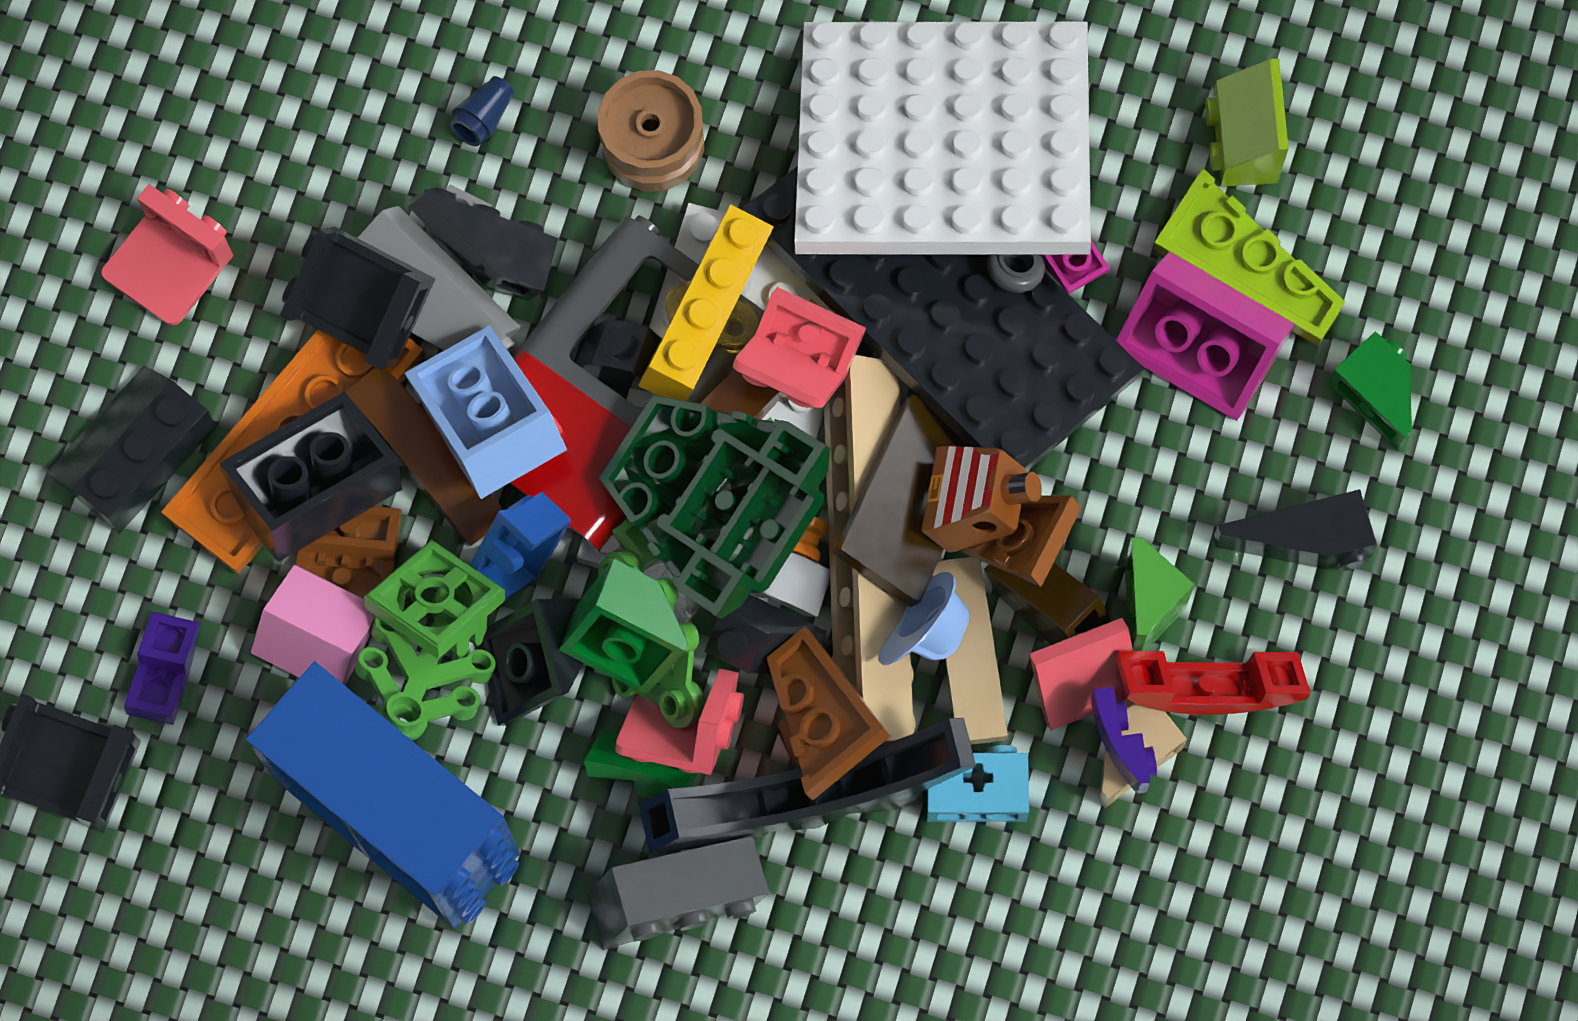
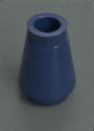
(481, 112)

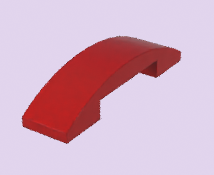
(1212, 687)

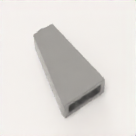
(455, 302)

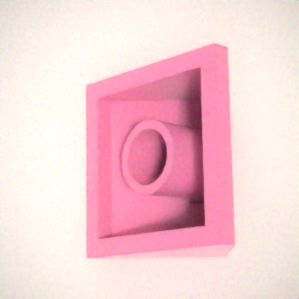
(311, 623)

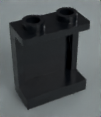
(357, 295)
(63, 762)

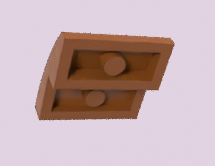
(356, 553)

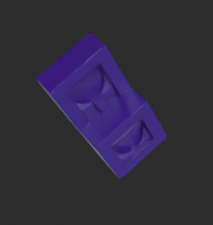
(163, 668)

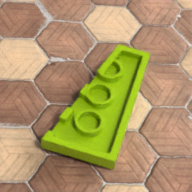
(1233, 248)

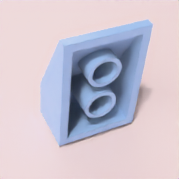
(486, 411)

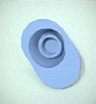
(930, 627)

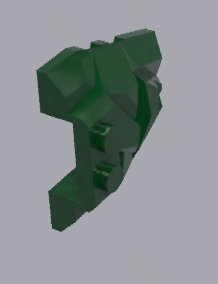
(717, 495)

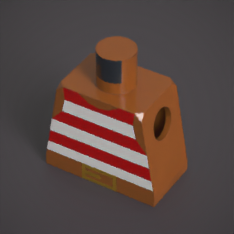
(976, 496)

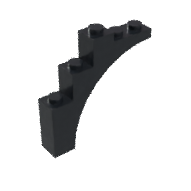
(777, 802)

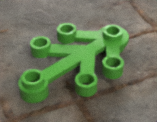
(423, 674)
(675, 693)

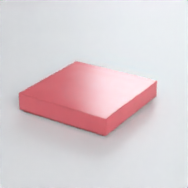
(1077, 666)

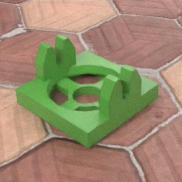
(407, 581)

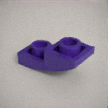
(1127, 752)

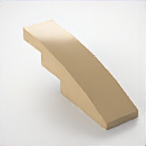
(973, 666)

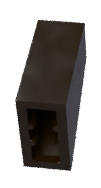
(1054, 610)

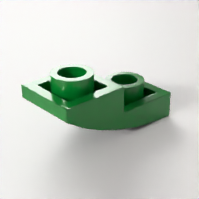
(647, 776)

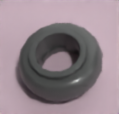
(1016, 281)

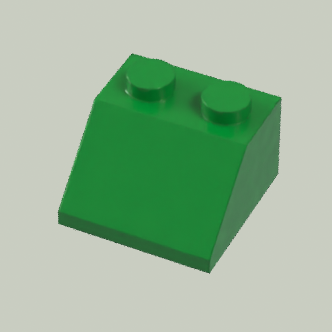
(625, 628)

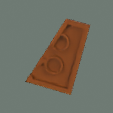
(1036, 540)
(824, 712)

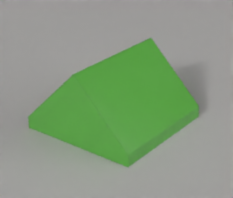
(1153, 593)

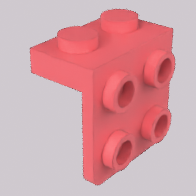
(168, 257)
(800, 350)
(692, 749)

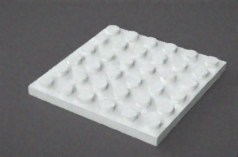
(944, 138)

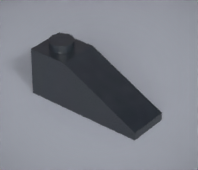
(1308, 534)

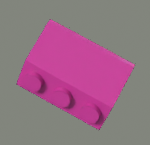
(1203, 335)

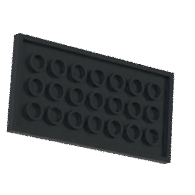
(984, 359)

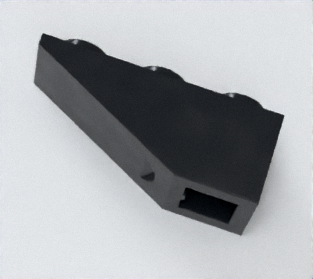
(495, 249)

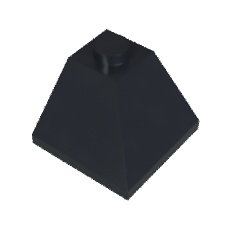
(528, 658)

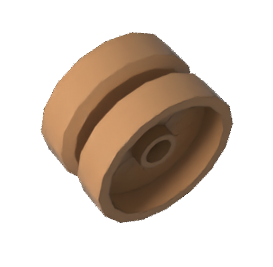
(651, 130)

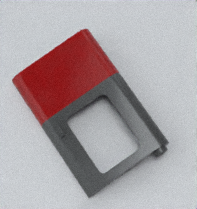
(586, 409)

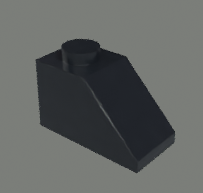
(618, 352)
(754, 633)

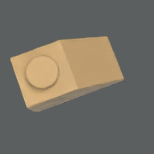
(1157, 731)

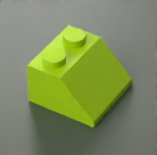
(1248, 126)

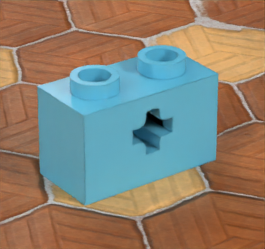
(1003, 796)

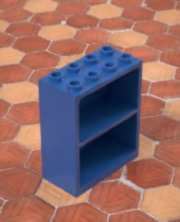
(386, 796)

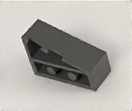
(677, 892)

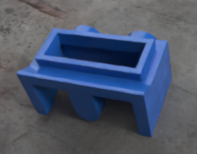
(520, 543)

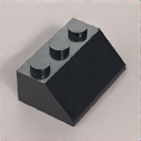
(133, 447)
(312, 476)

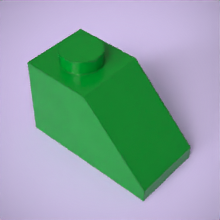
(1378, 387)

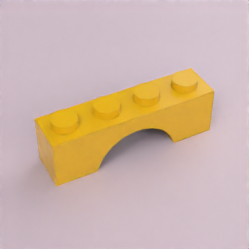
(706, 305)

